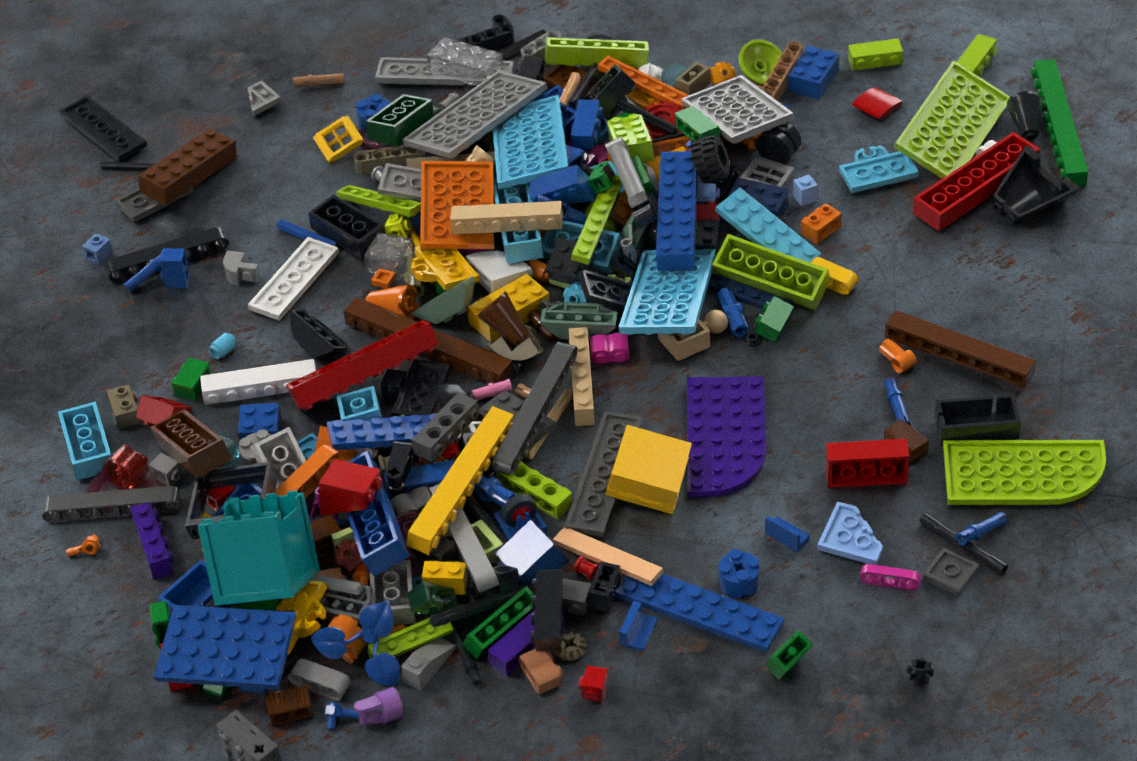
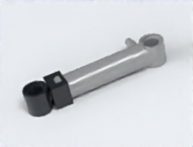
(631, 182)

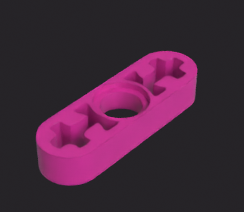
(909, 578)

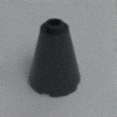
(1026, 113)

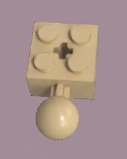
(685, 345)

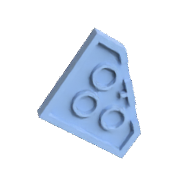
(850, 536)

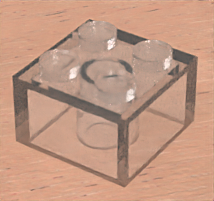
(388, 253)

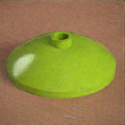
(761, 55)

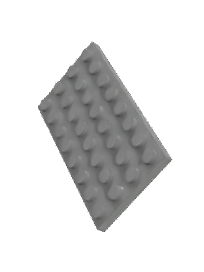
(475, 114)

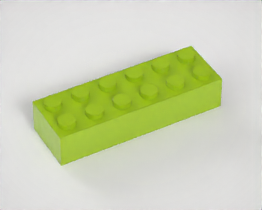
(772, 271)

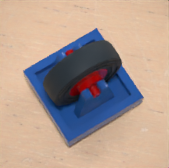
(516, 514)

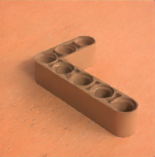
(778, 79)

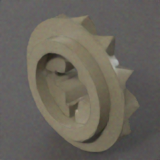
(572, 652)

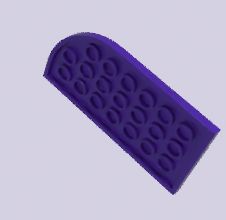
(725, 433)

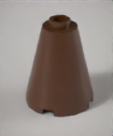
(504, 319)

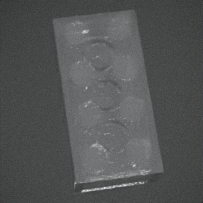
(463, 61)

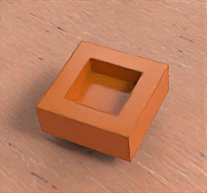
(383, 278)

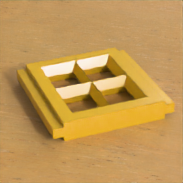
(350, 130)

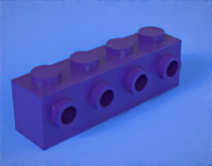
(151, 540)

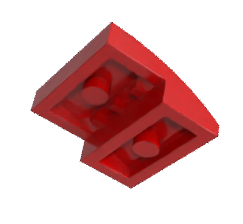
(877, 103)

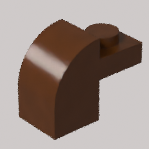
(621, 211)

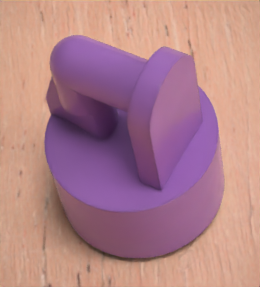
(386, 702)

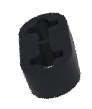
(623, 266)

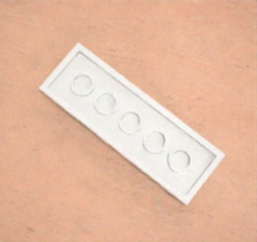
(293, 278)

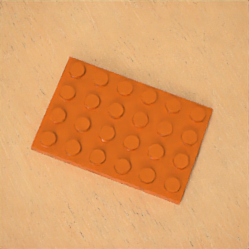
(450, 185)

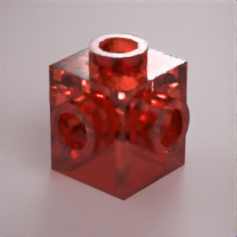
(352, 562)

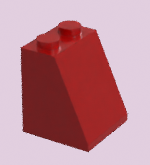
(347, 487)

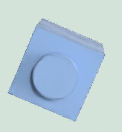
(805, 190)

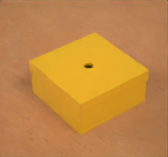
(649, 469)

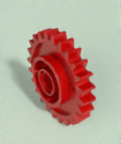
(664, 111)

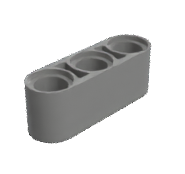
(538, 46)
(319, 679)

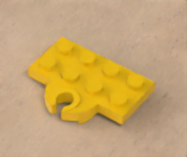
(442, 265)
(307, 609)

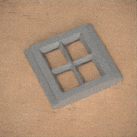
(772, 166)

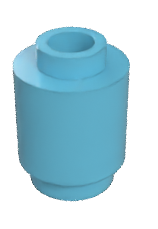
(222, 346)

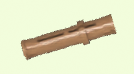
(298, 81)

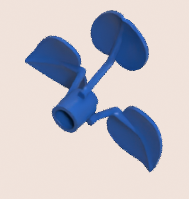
(377, 623)

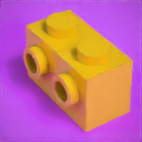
(446, 574)

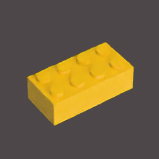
(525, 296)

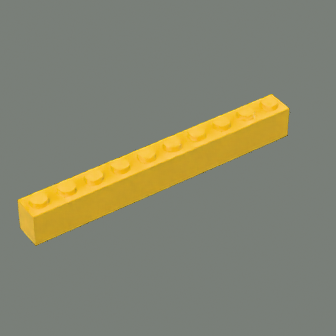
(459, 481)

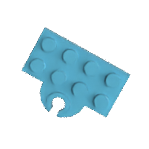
(877, 170)

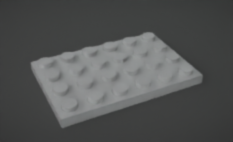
(739, 108)

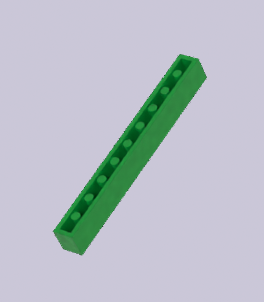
(1059, 122)

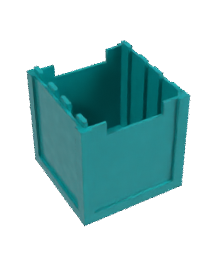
(259, 549)

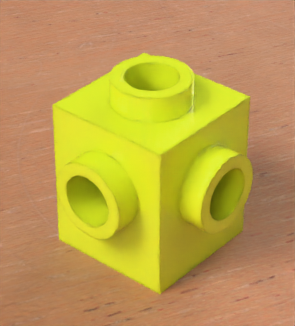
(398, 225)

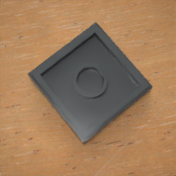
(951, 571)

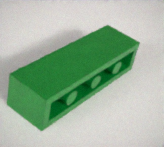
(499, 623)

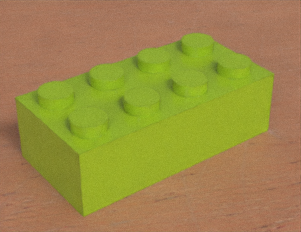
(634, 134)

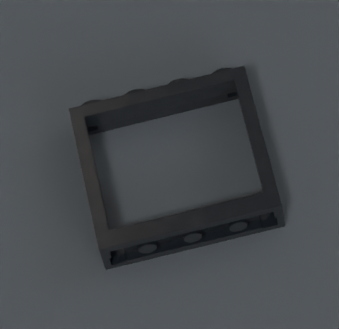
(223, 478)

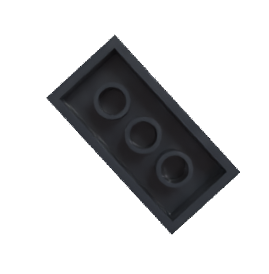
(345, 225)

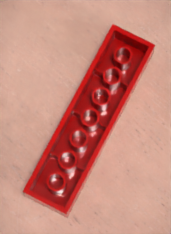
(969, 183)
(362, 364)

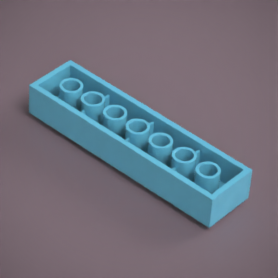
(517, 244)

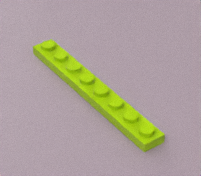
(596, 222)

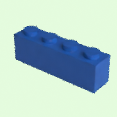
(423, 476)

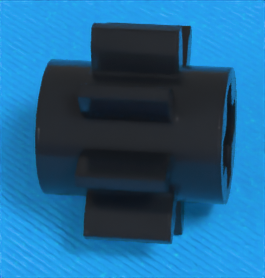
(920, 671)

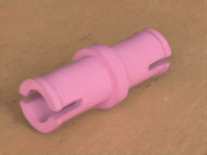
(492, 389)

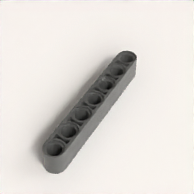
(108, 503)

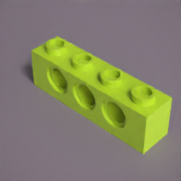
(546, 493)

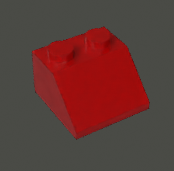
(157, 408)

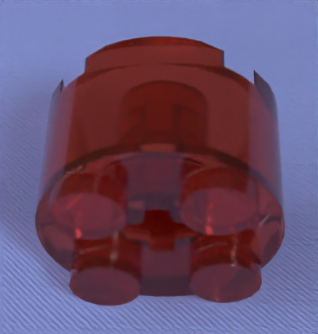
(126, 468)

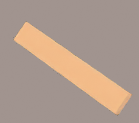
(599, 551)

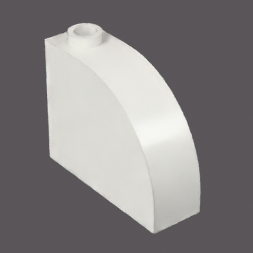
(495, 271)

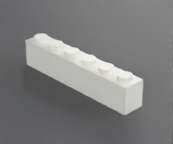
(253, 381)

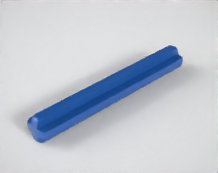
(301, 232)

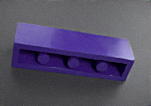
(506, 652)

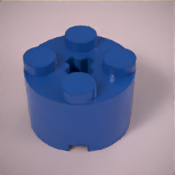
(368, 107)
(739, 574)

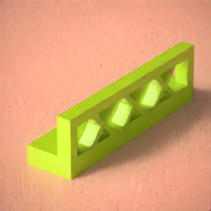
(410, 638)

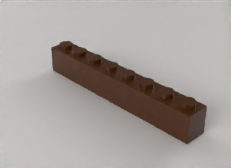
(960, 349)

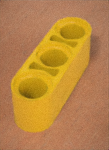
(841, 278)

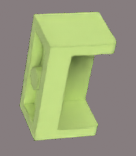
(487, 539)

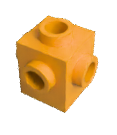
(716, 73)

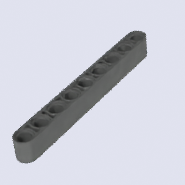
(534, 408)

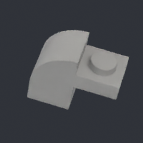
(238, 270)

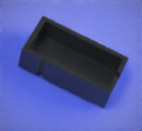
(974, 418)

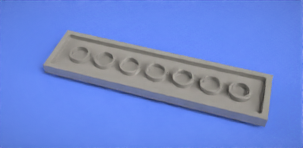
(416, 72)

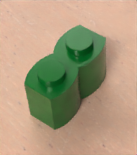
(160, 618)

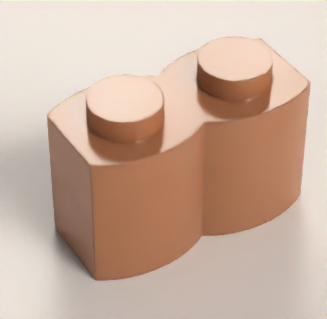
(541, 670)

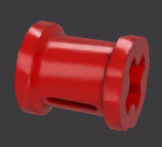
(585, 567)

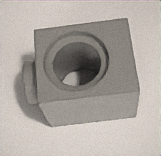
(165, 469)

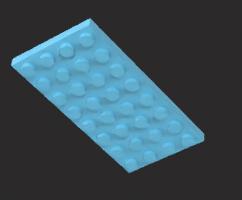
(530, 143)
(666, 299)

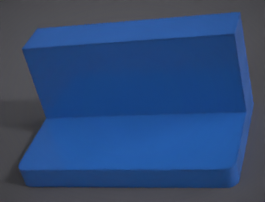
(786, 533)
(636, 628)

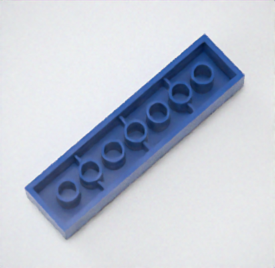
(677, 212)
(377, 528)

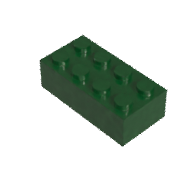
(399, 119)

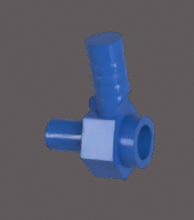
(334, 712)

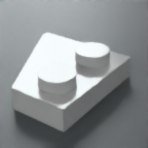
(262, 97)

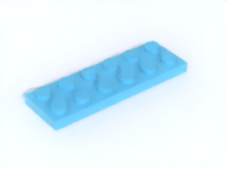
(764, 227)

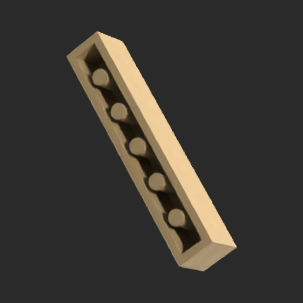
(506, 217)
(582, 378)

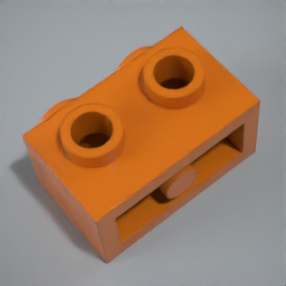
(821, 223)

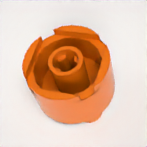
(350, 629)

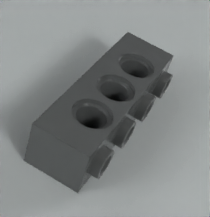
(445, 427)

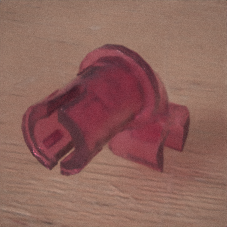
(370, 144)

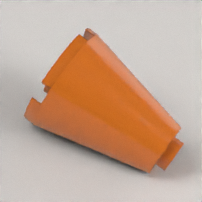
(396, 299)

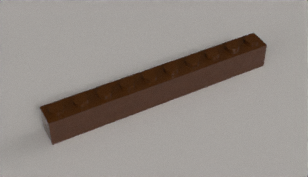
(450, 350)

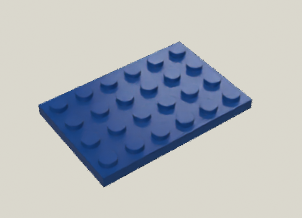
(225, 647)

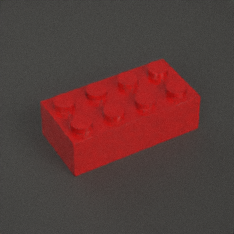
(867, 463)

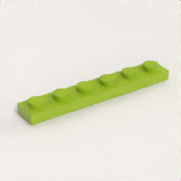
(375, 200)

